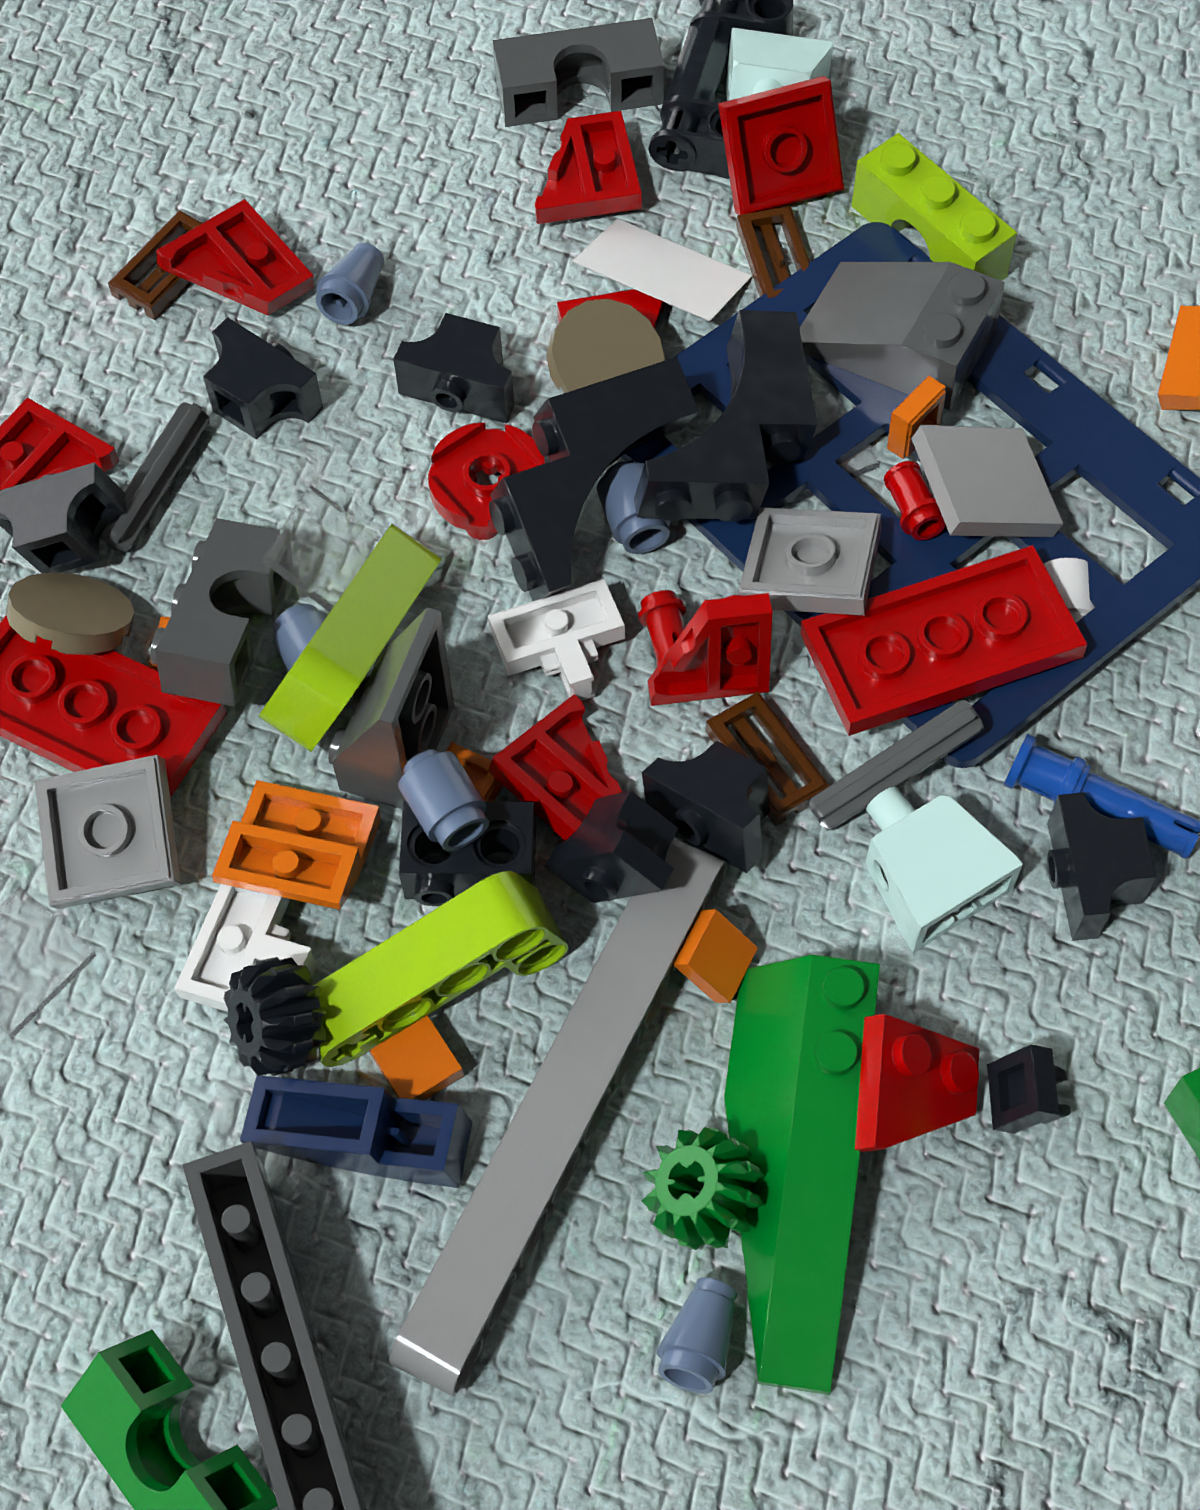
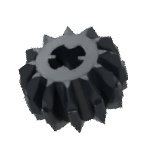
(274, 1016)

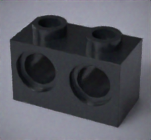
(510, 829)

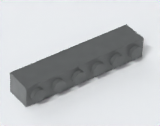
(272, 1333)

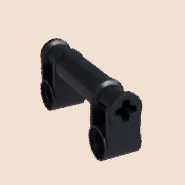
(689, 111)

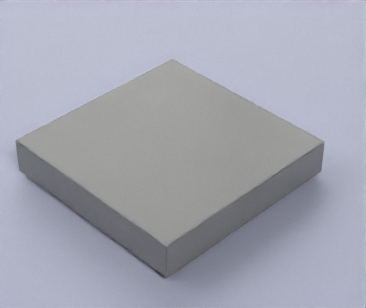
(986, 481)
(812, 559)
(107, 832)

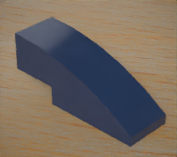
(359, 1129)

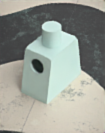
(772, 60)
(935, 865)

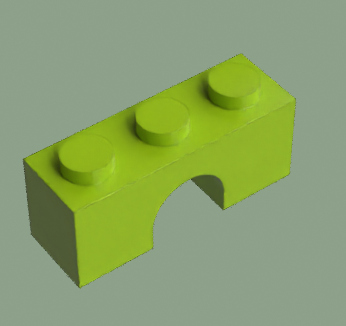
(906, 187)

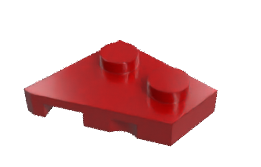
(590, 171)
(44, 443)
(718, 653)
(557, 768)
(911, 1082)

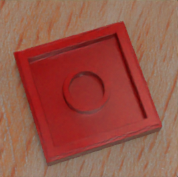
(782, 145)

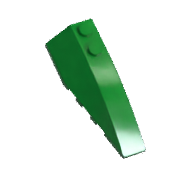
(796, 1110)

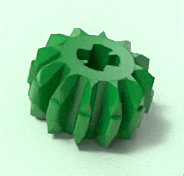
(703, 1188)

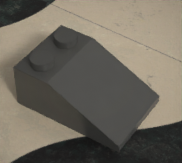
(904, 322)
(395, 713)

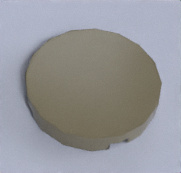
(600, 343)
(71, 611)

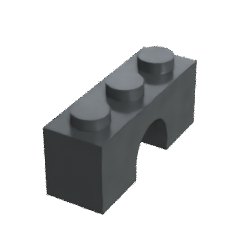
(614, 57)
(205, 647)

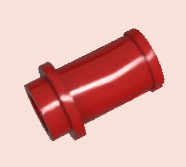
(915, 501)
(664, 619)

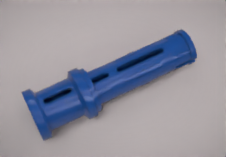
(1055, 775)

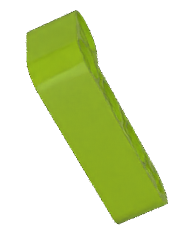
(350, 638)
(436, 960)

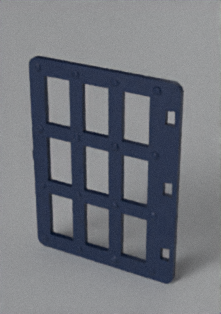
(1079, 437)

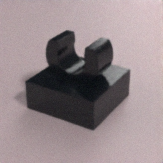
(1025, 1089)

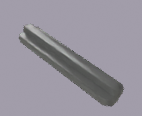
(156, 475)
(896, 764)

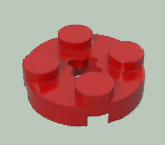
(454, 470)

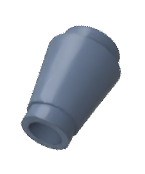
(350, 285)
(699, 1338)

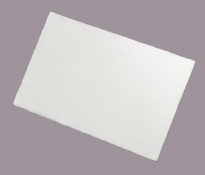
(662, 269)

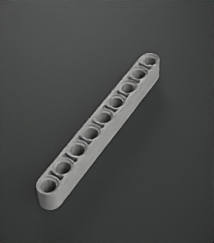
(553, 1127)

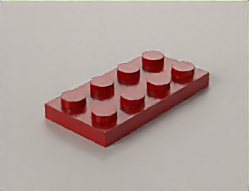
(943, 640)
(97, 709)

